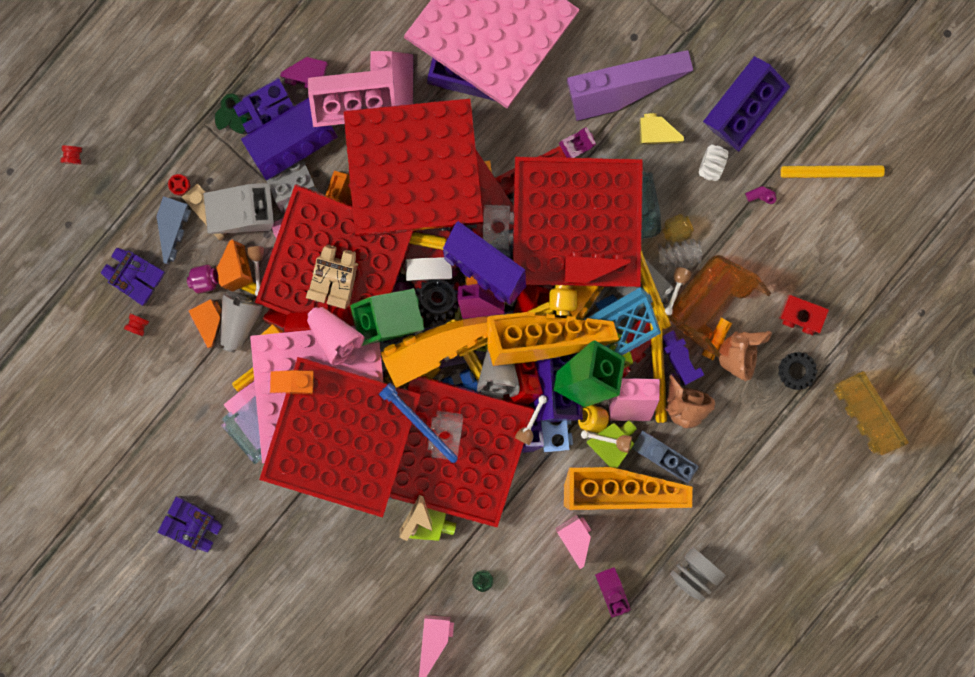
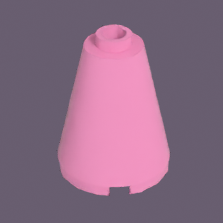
(334, 335)

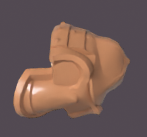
(740, 353)
(686, 405)

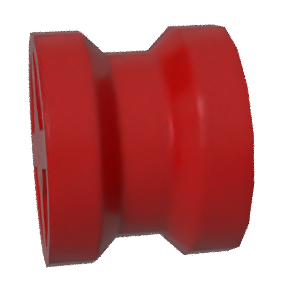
(71, 155)
(176, 182)
(136, 325)

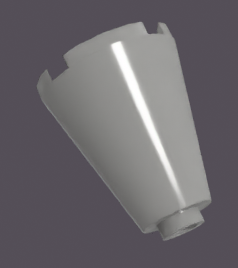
(237, 319)
(498, 379)

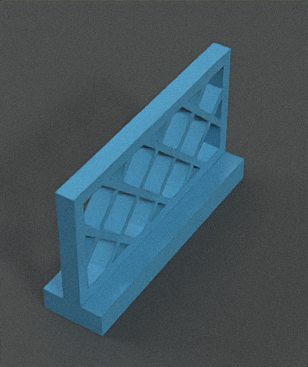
(629, 307)

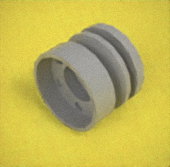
(697, 575)

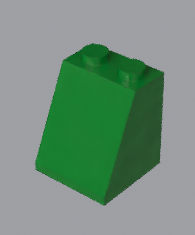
(387, 316)
(591, 375)

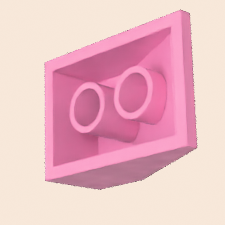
(435, 637)

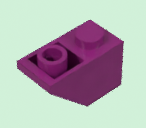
(303, 70)
(478, 302)
(613, 592)

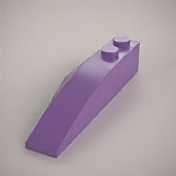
(623, 84)

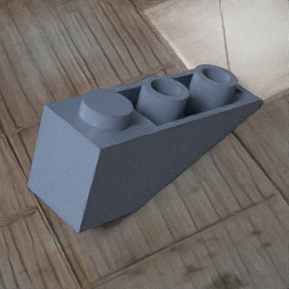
(170, 222)
(665, 457)

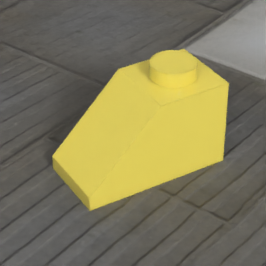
(658, 131)

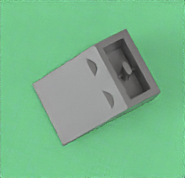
(239, 209)

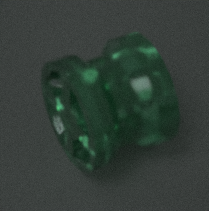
(482, 577)

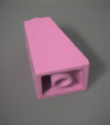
(636, 400)

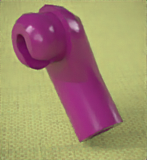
(761, 193)

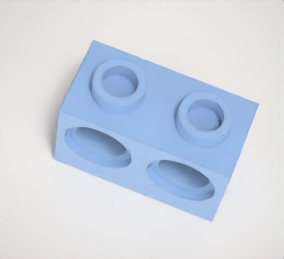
(550, 430)

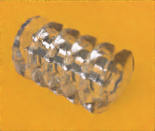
(680, 253)

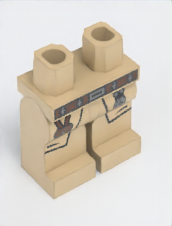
(333, 278)

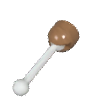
(255, 254)
(681, 277)
(525, 434)
(623, 442)

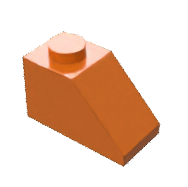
(234, 267)
(207, 320)
(292, 382)

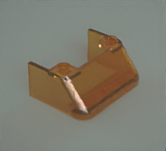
(708, 295)

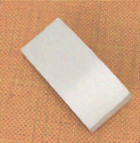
(427, 269)

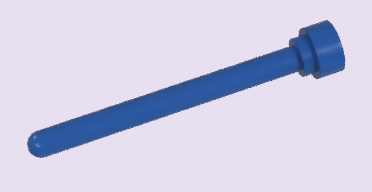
(390, 394)

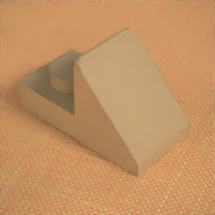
(418, 515)

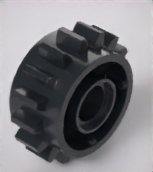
(439, 289)

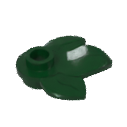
(228, 116)

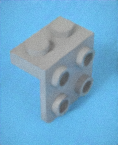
(283, 183)

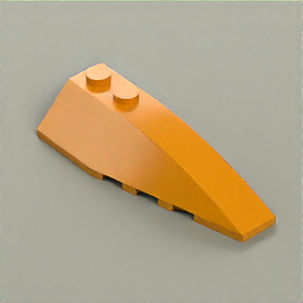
(538, 337)
(424, 351)
(620, 489)

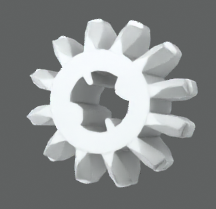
(713, 162)

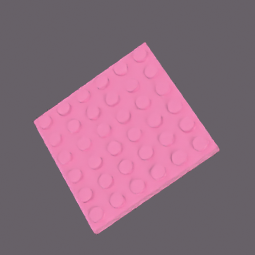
(492, 41)
(280, 353)

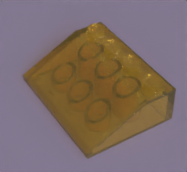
(870, 413)

